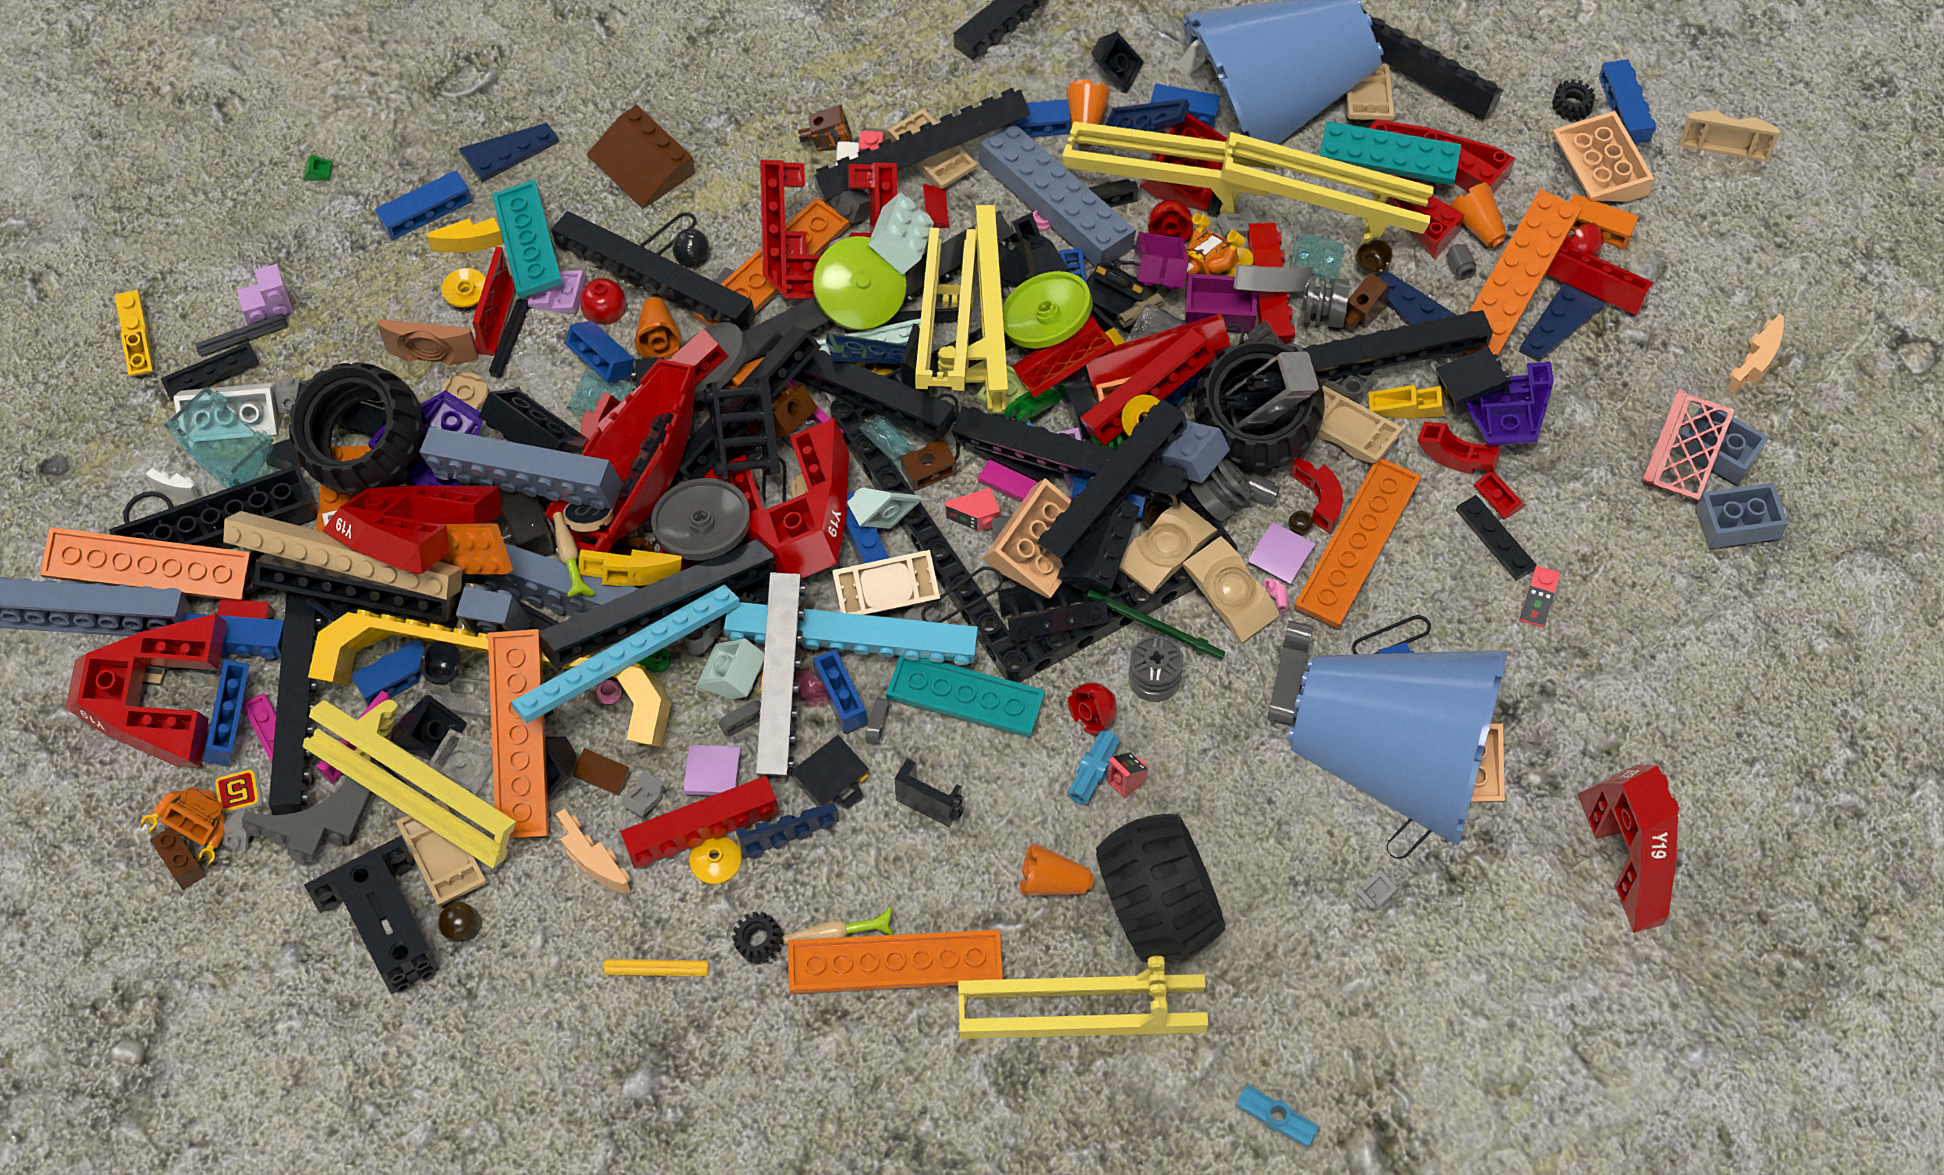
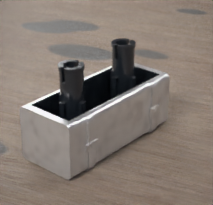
(1271, 391)

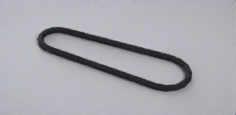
(958, 585)

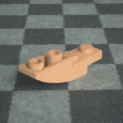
(1759, 355)
(591, 858)

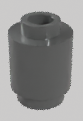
(1461, 261)
(1264, 489)

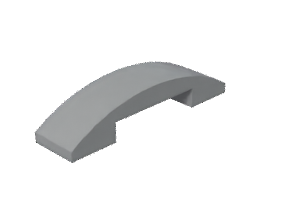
(1272, 278)

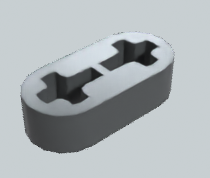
(741, 718)
(877, 720)

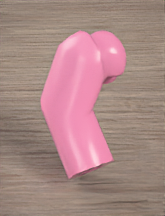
(1278, 592)

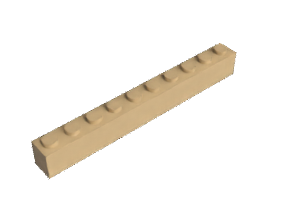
(326, 552)

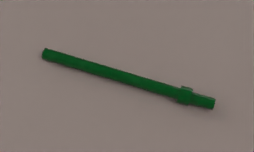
(1199, 644)

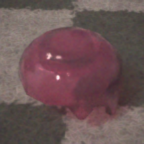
(810, 689)

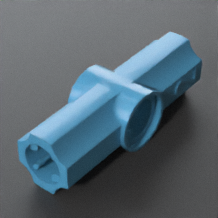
(1093, 767)
(1293, 1125)

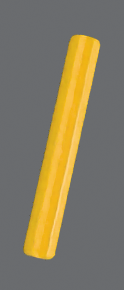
(656, 967)

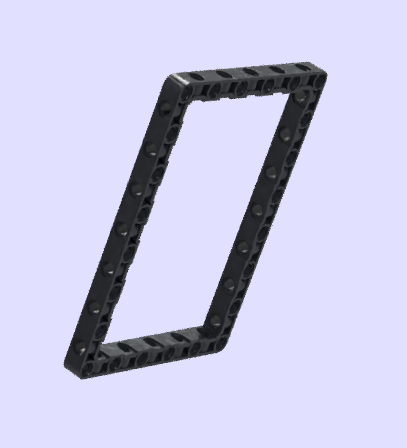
(949, 570)

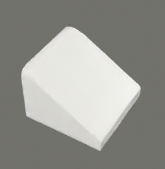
(847, 149)

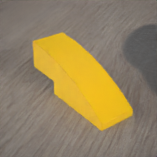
(466, 237)
(1408, 402)

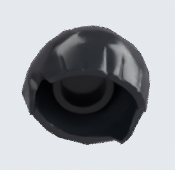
(690, 246)
(440, 663)

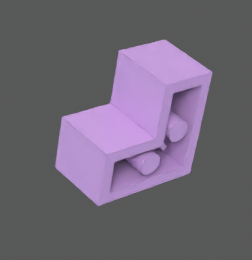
(267, 297)

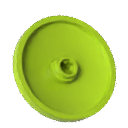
(857, 285)
(1046, 309)

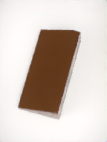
(601, 772)

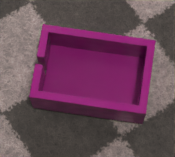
(1160, 260)
(1215, 295)

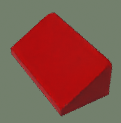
(936, 205)
(1499, 494)
(245, 608)

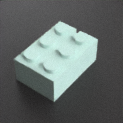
(901, 233)

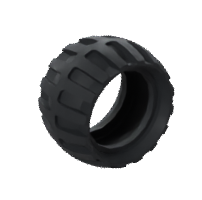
(323, 403)
(1250, 449)
(1160, 888)

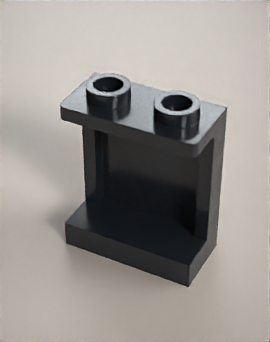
(1472, 378)
(925, 798)

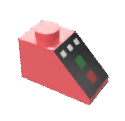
(871, 138)
(973, 509)
(1539, 596)
(1126, 773)

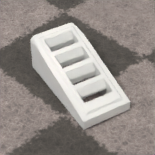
(1193, 57)

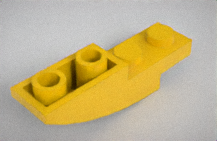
(134, 333)
(633, 570)

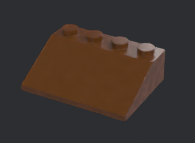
(641, 157)

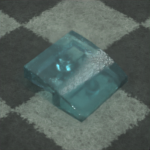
(1319, 252)
(591, 389)
(887, 438)

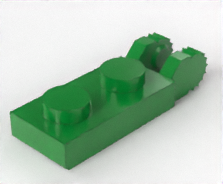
(1031, 406)

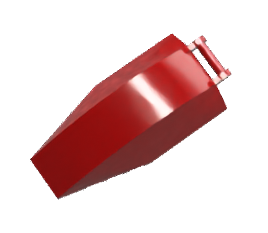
(664, 389)

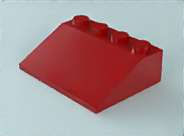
(1189, 195)

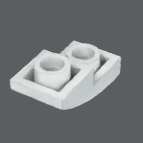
(176, 486)

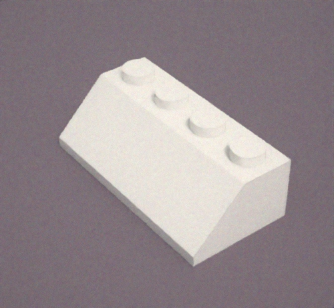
(251, 403)

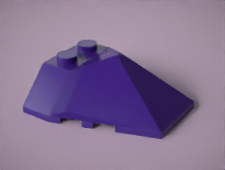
(445, 413)
(1517, 415)

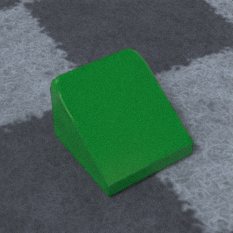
(317, 169)

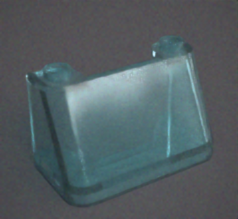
(219, 439)

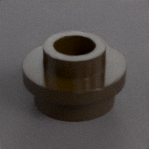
(1303, 517)

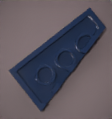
(1149, 116)
(503, 152)
(1411, 303)
(1559, 321)
(865, 350)
(765, 836)

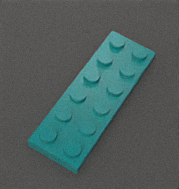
(1391, 152)
(527, 239)
(966, 695)

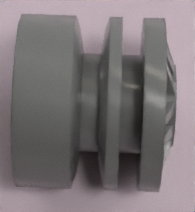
(1326, 301)
(1218, 492)
(1152, 680)

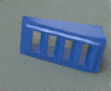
(1074, 255)

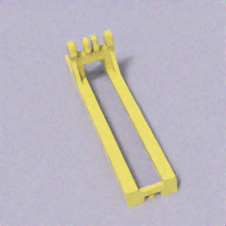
(1158, 171)
(1376, 212)
(992, 345)
(923, 374)
(372, 739)
(1149, 981)

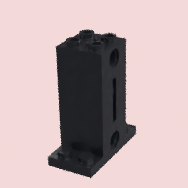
(379, 912)

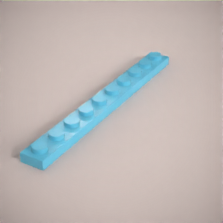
(624, 654)

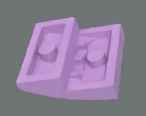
(563, 297)
(1281, 553)
(711, 769)

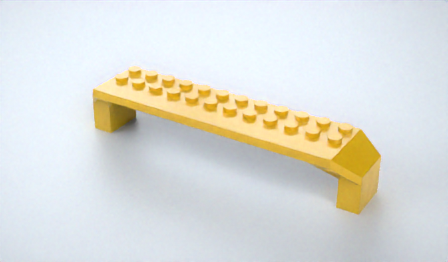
(352, 632)

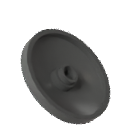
(734, 344)
(701, 519)

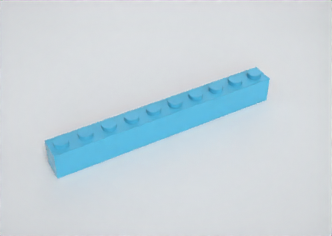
(864, 634)

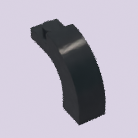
(1078, 399)

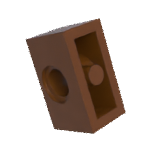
(791, 409)
(923, 475)
(177, 858)

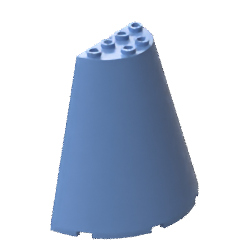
(1285, 59)
(1402, 727)

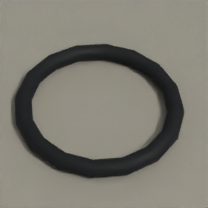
(140, 496)

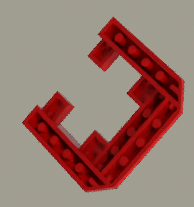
(785, 252)

